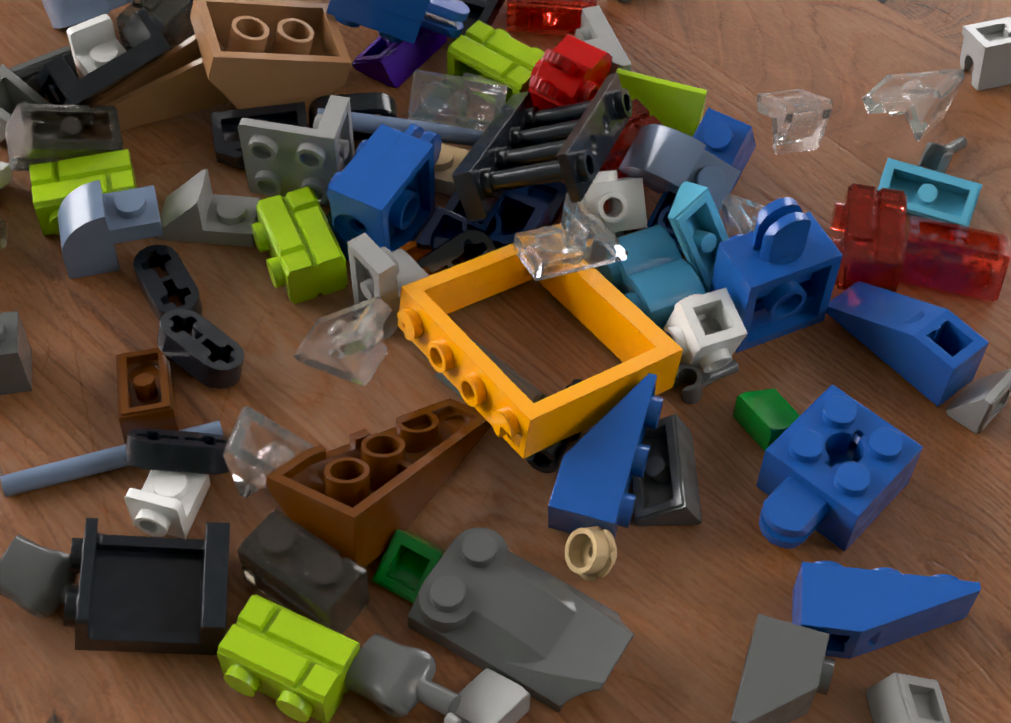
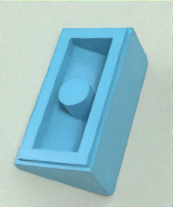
(932, 193)
(697, 229)

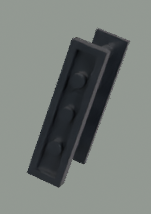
(542, 147)

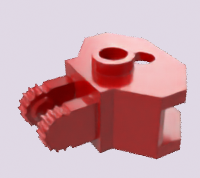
(568, 74)

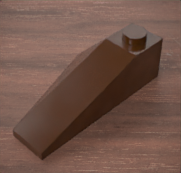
(379, 480)

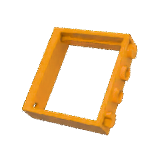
(483, 385)

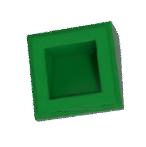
(764, 415)
(407, 564)

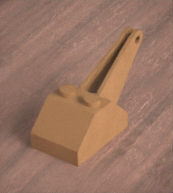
(239, 55)

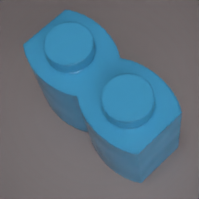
(653, 273)

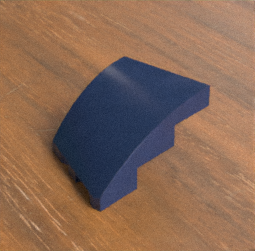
(513, 213)

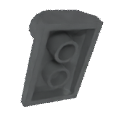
(518, 620)

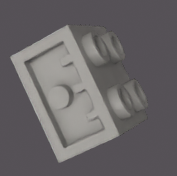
(294, 157)

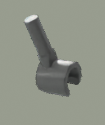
(939, 156)
(692, 374)

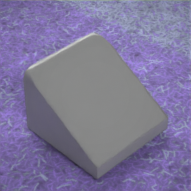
(981, 401)
(492, 700)
(907, 700)

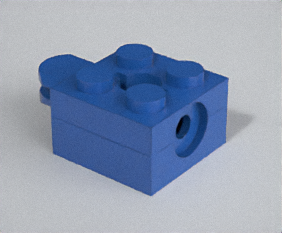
(402, 18)
(386, 188)
(783, 267)
(829, 476)

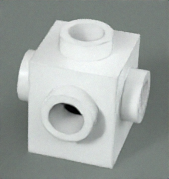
(625, 201)
(706, 329)

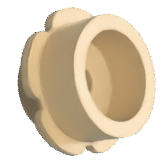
(590, 552)

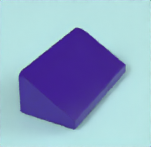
(395, 62)

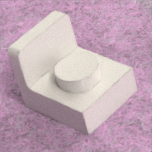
(94, 43)
(167, 502)

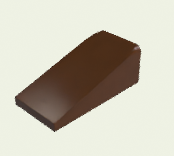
(145, 391)

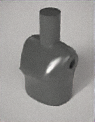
(35, 577)
(398, 678)

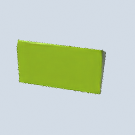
(670, 102)

